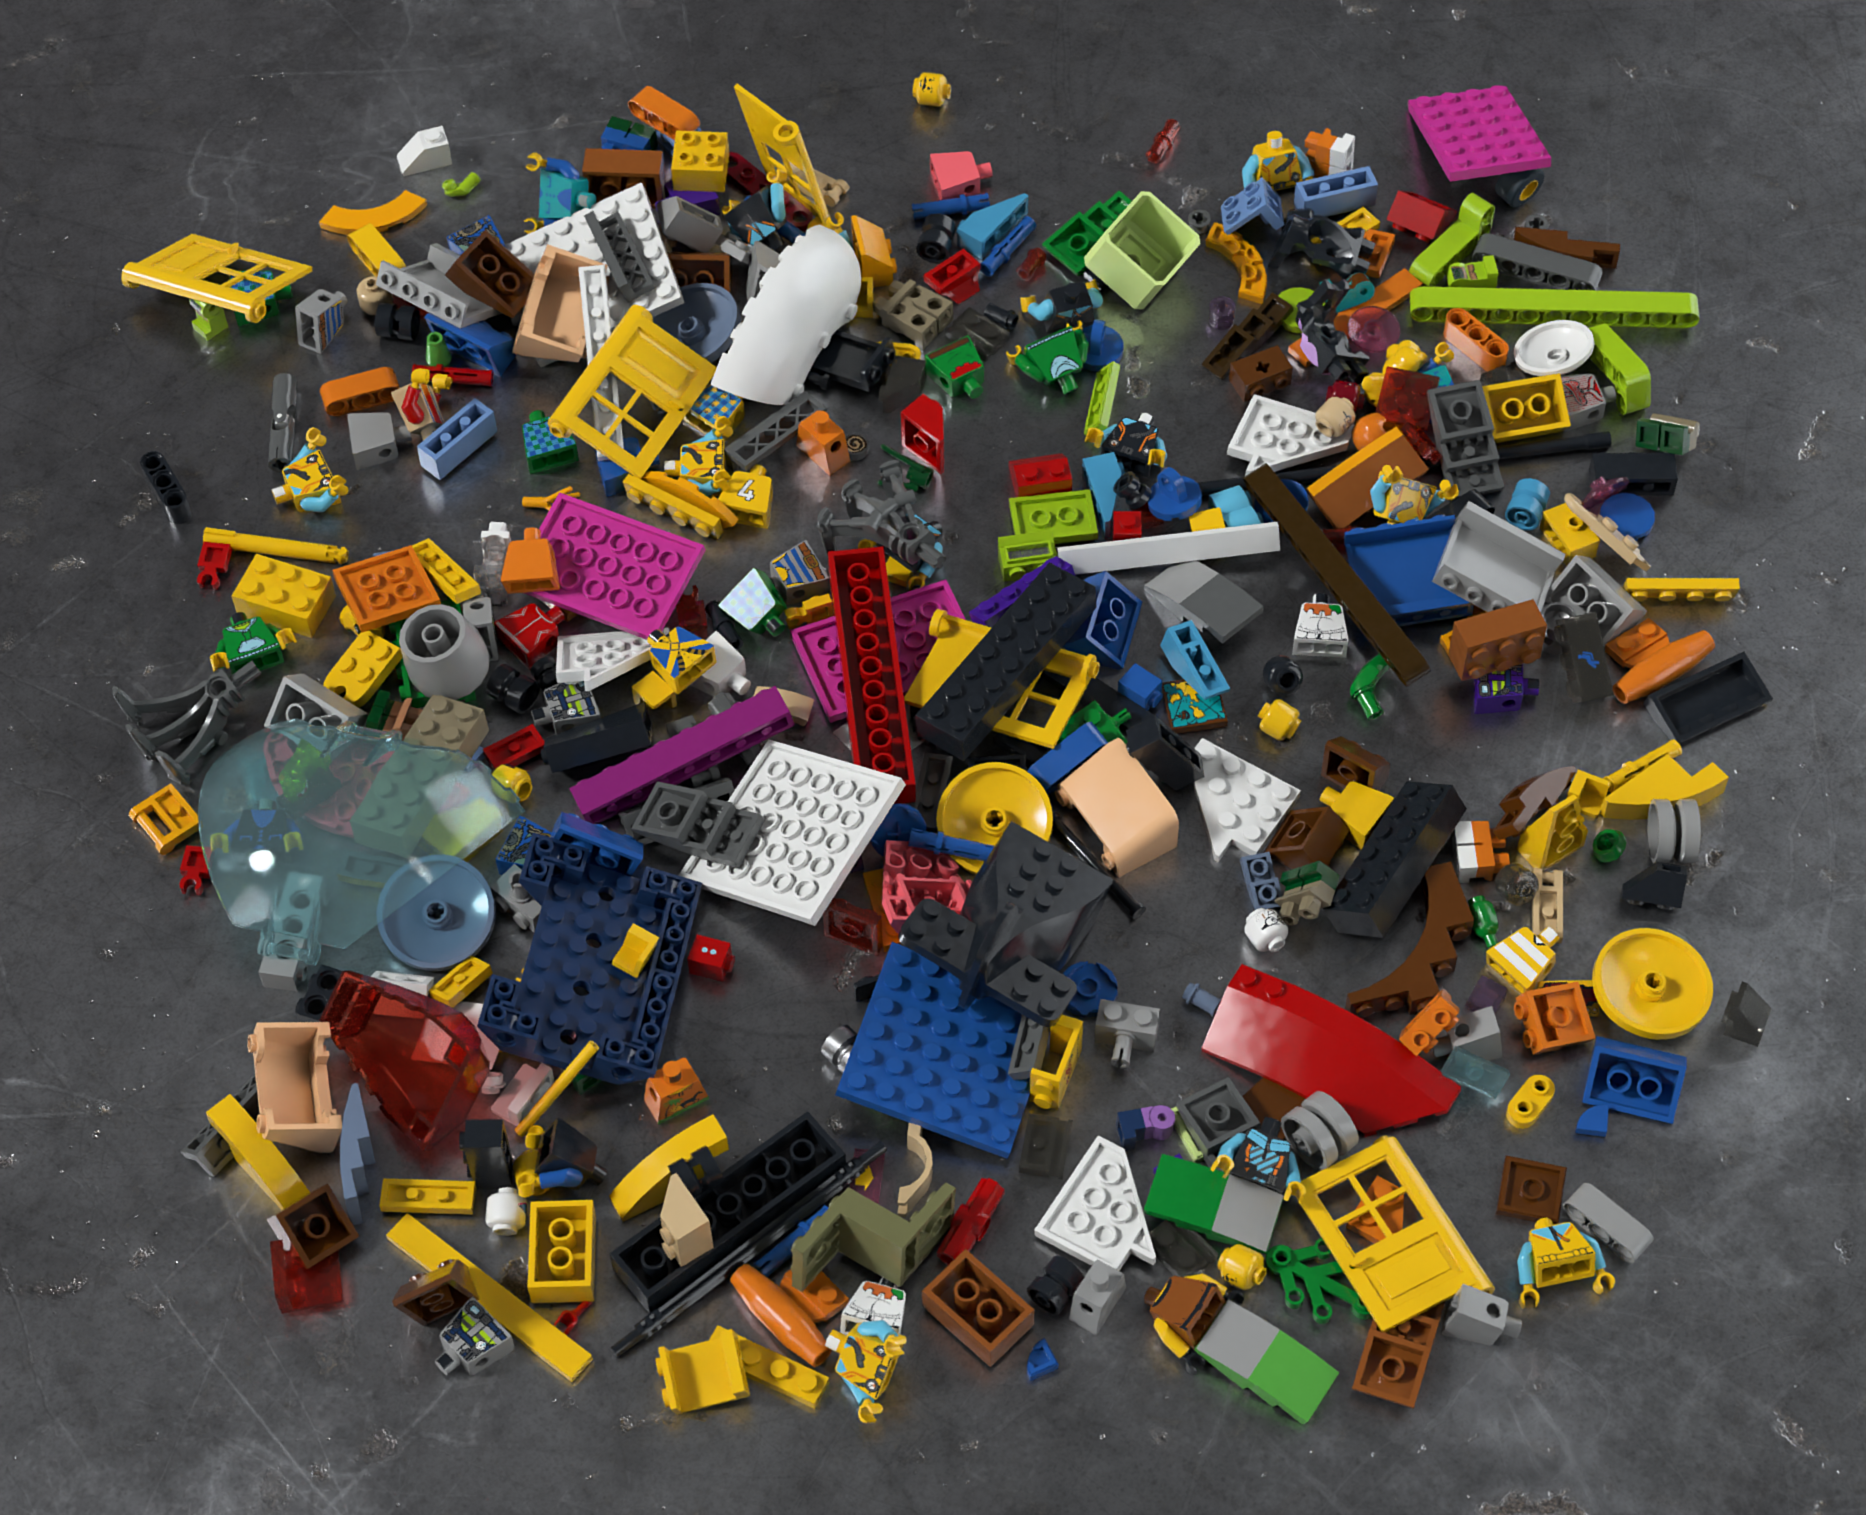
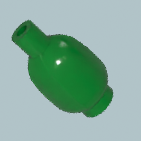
(1485, 920)

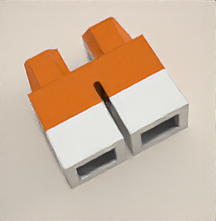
(1329, 153)
(1473, 851)

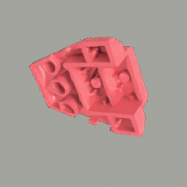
(917, 875)

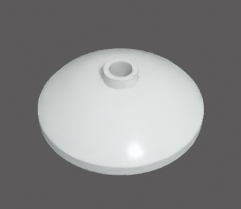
(1554, 348)

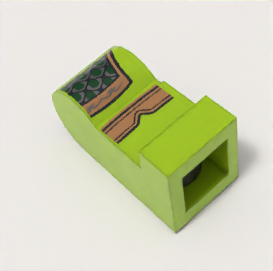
(1474, 274)
(209, 320)

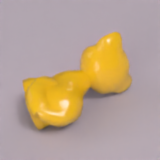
(1402, 356)

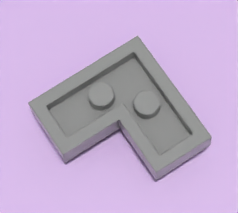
(735, 247)

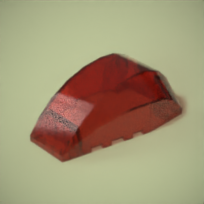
(411, 1052)

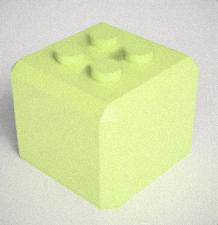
(1150, 237)

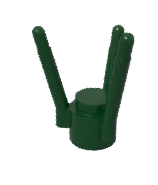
(917, 473)

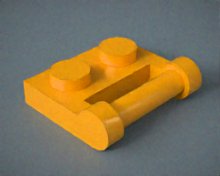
(172, 811)

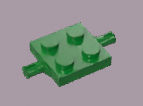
(1105, 723)

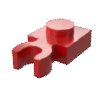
(212, 561)
(193, 869)

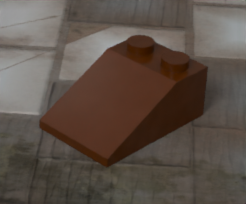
(492, 275)
(436, 1293)

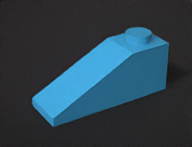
(990, 225)
(1100, 476)
(1193, 660)

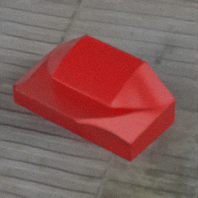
(955, 277)

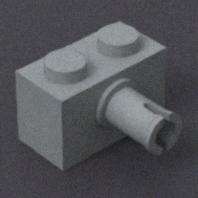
(515, 900)
(1126, 1028)

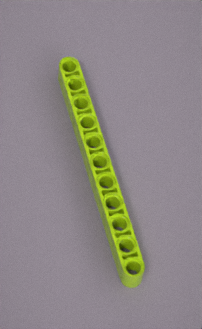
(1548, 305)

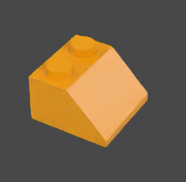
(873, 252)

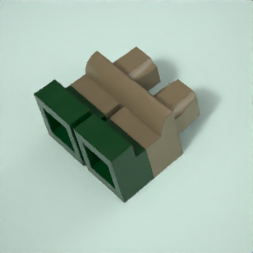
(1667, 434)
(1306, 891)

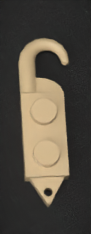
(1607, 531)

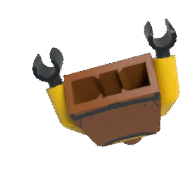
(1186, 1311)

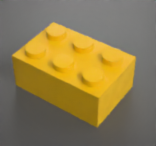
(1527, 408)
(284, 595)
(562, 1251)

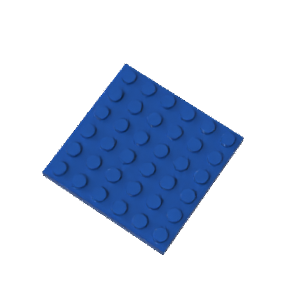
(935, 1060)

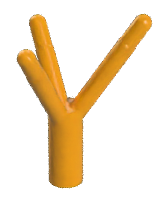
(545, 502)

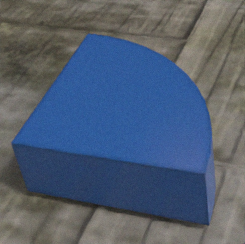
(1594, 1121)
(1041, 1360)

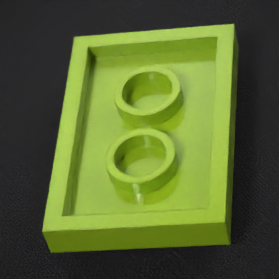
(1066, 513)

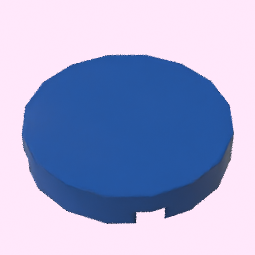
(1630, 513)
(1092, 984)

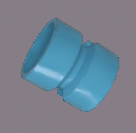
(1527, 504)

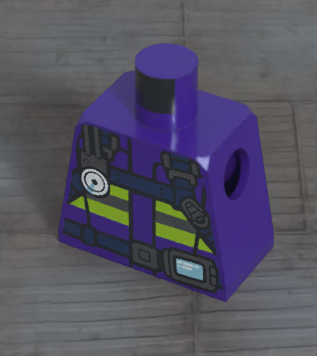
(1503, 690)

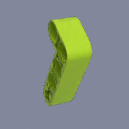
(1456, 242)
(1623, 369)

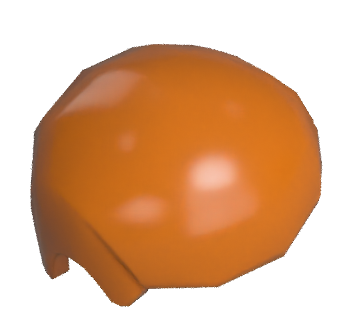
(1367, 430)

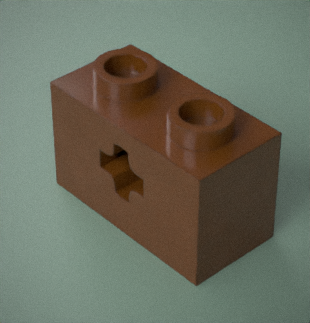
(1260, 373)

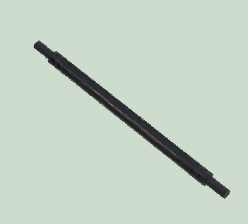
(748, 1249)

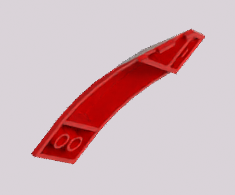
(1324, 1048)

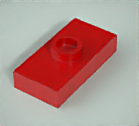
(515, 748)

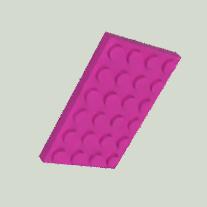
(1478, 133)
(616, 566)
(911, 617)

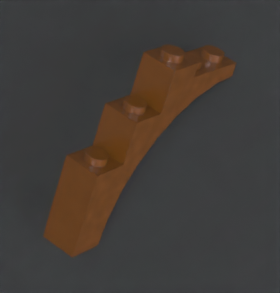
(1414, 980)

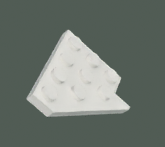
(1281, 436)
(599, 657)
(1239, 801)
(1099, 1211)

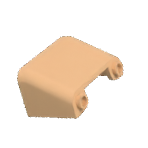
(553, 311)
(1121, 808)
(294, 1085)

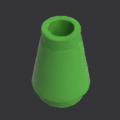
(437, 350)

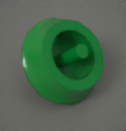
(1609, 845)

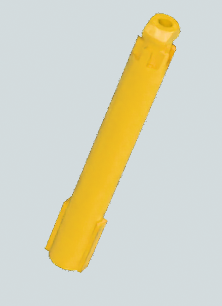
(277, 546)

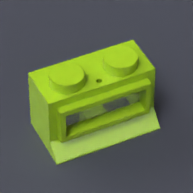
(1024, 553)

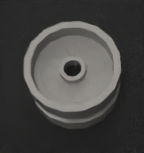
(1674, 831)
(1319, 1130)

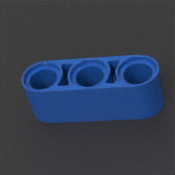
(1067, 756)

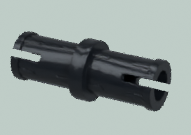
(723, 624)

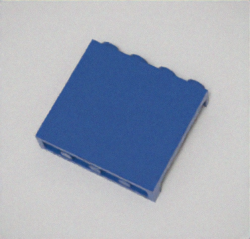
(1400, 565)

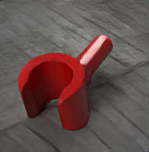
(570, 1318)

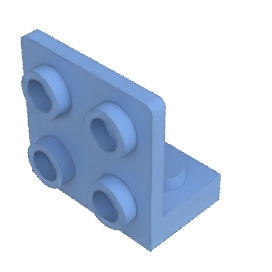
(1254, 200)

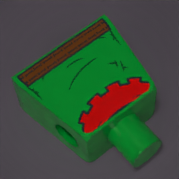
(957, 368)

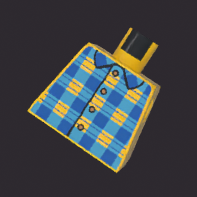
(712, 405)

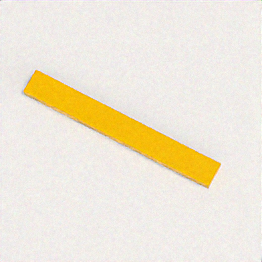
(506, 1308)

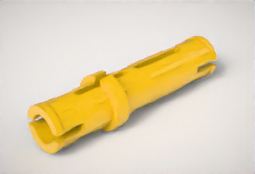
(1631, 769)

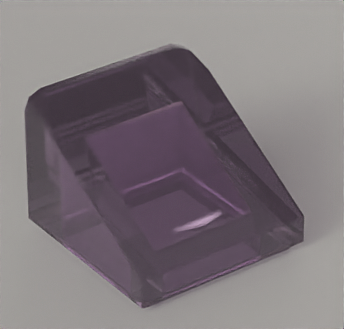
(1486, 994)

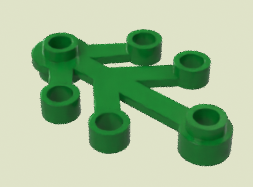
(1314, 1279)

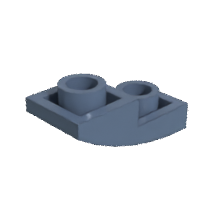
(1261, 880)

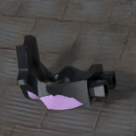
(1322, 342)

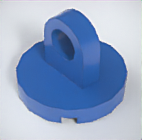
(1104, 345)
(1174, 496)
(897, 826)

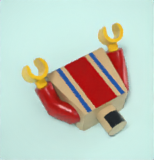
(420, 402)

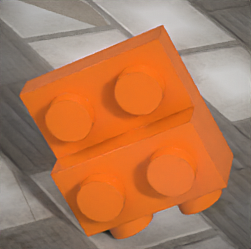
(1554, 1018)
(1429, 1022)

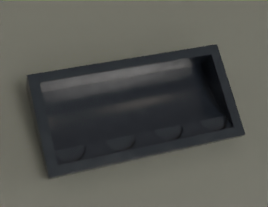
(1708, 698)

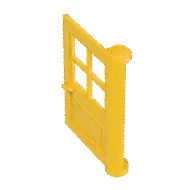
(786, 139)
(195, 257)
(651, 365)
(960, 637)
(1407, 1268)

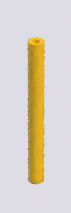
(556, 1088)

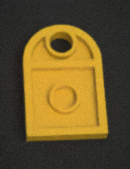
(363, 668)

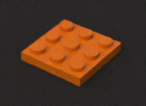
(385, 588)

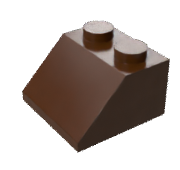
(1349, 762)
(1307, 837)
(313, 1226)

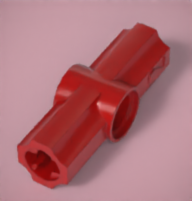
(971, 1220)

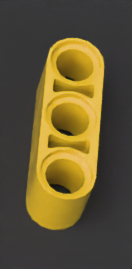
(373, 248)

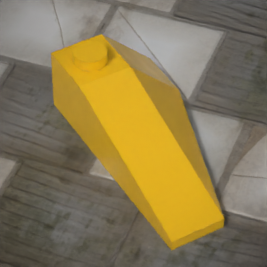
(1554, 835)

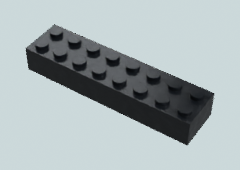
(1006, 661)
(748, 1199)

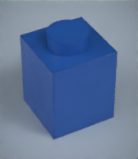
(1141, 687)

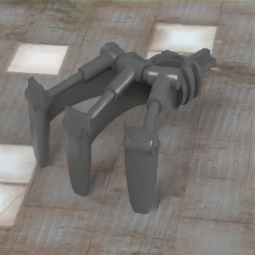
(883, 526)
(205, 713)

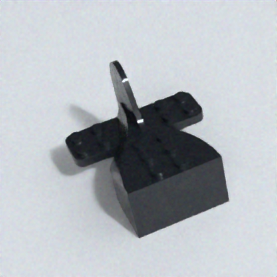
(1015, 926)

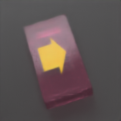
(870, 1181)

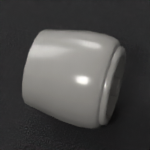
(443, 652)

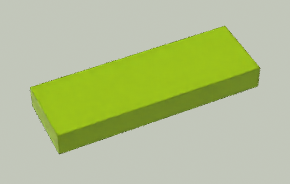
(1102, 397)

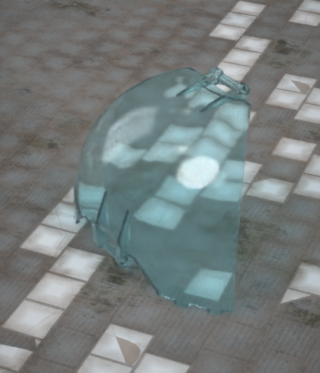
(338, 828)

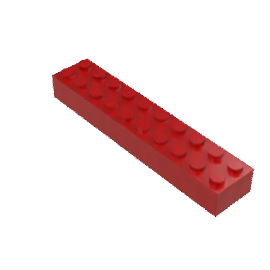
(871, 665)

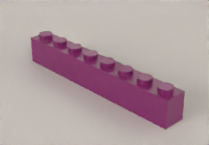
(682, 755)

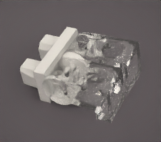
(488, 575)

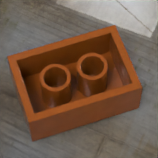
(617, 170)
(1497, 640)
(978, 1308)

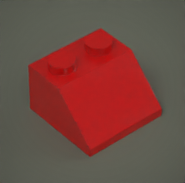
(1420, 215)
(924, 431)
(1041, 475)

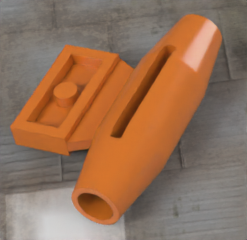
(1654, 659)
(790, 1312)

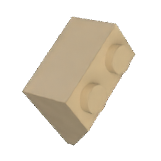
(684, 1224)

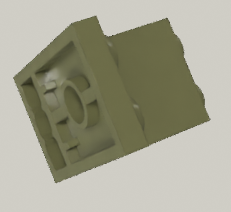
(872, 1236)

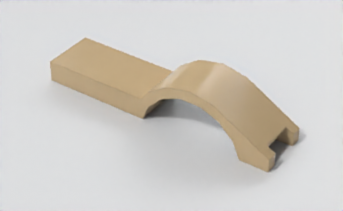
(911, 1194)

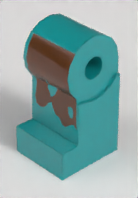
(1359, 291)

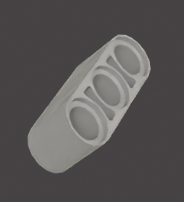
(1608, 1222)

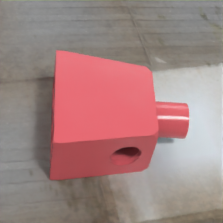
(957, 174)

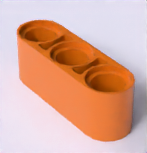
(662, 112)
(1475, 339)
(359, 391)

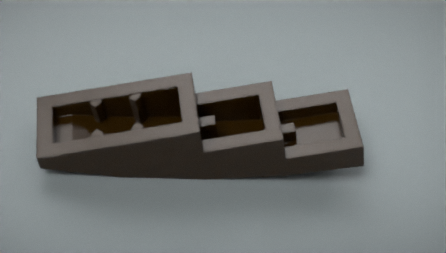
(1248, 336)

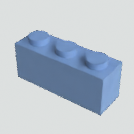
(1337, 192)
(457, 438)

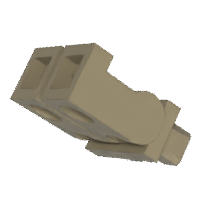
(914, 312)

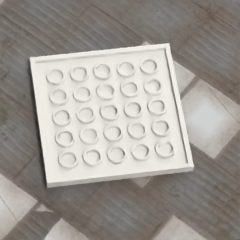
(576, 237)
(812, 834)

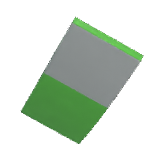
(1266, 1361)

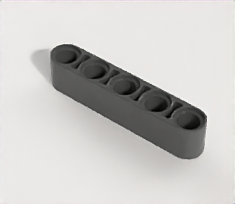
(1538, 264)

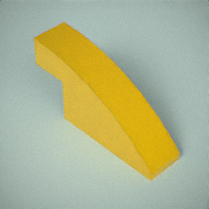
(1663, 781)
(255, 1154)
(649, 1180)

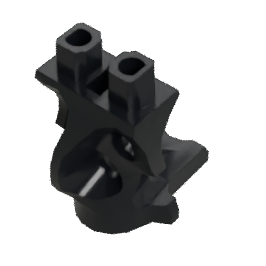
(1337, 248)

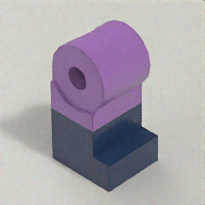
(1144, 1124)

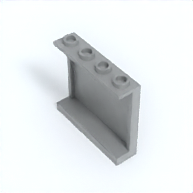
(432, 291)
(1495, 562)

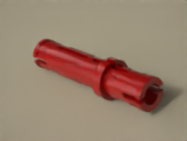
(461, 375)

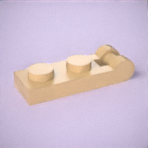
(830, 187)
(1548, 903)

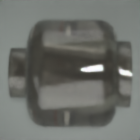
(1516, 884)

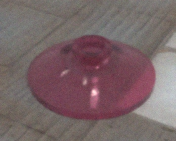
(1377, 321)
(1603, 490)

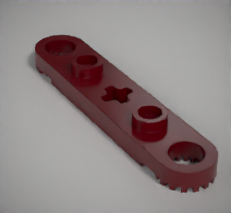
(751, 180)

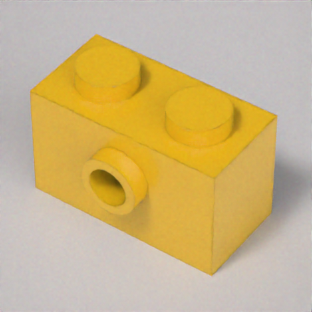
(1568, 533)

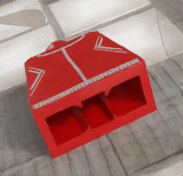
(529, 632)

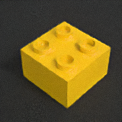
(700, 161)

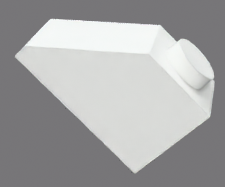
(425, 152)

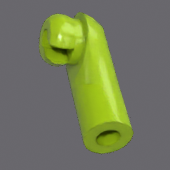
(461, 189)

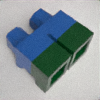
(624, 135)

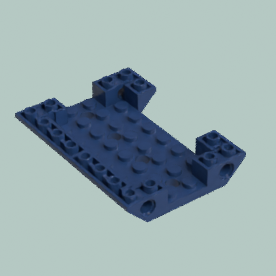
(620, 1011)

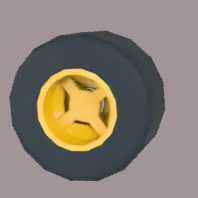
(1519, 186)

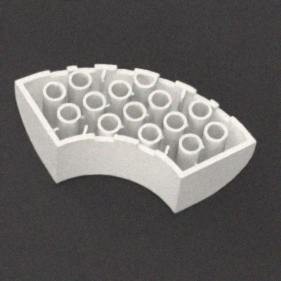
(791, 318)

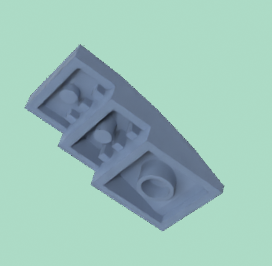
(355, 1153)

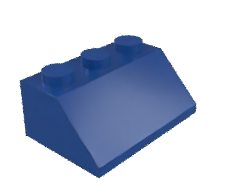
(476, 343)
(1110, 626)
(606, 847)
(1635, 1079)

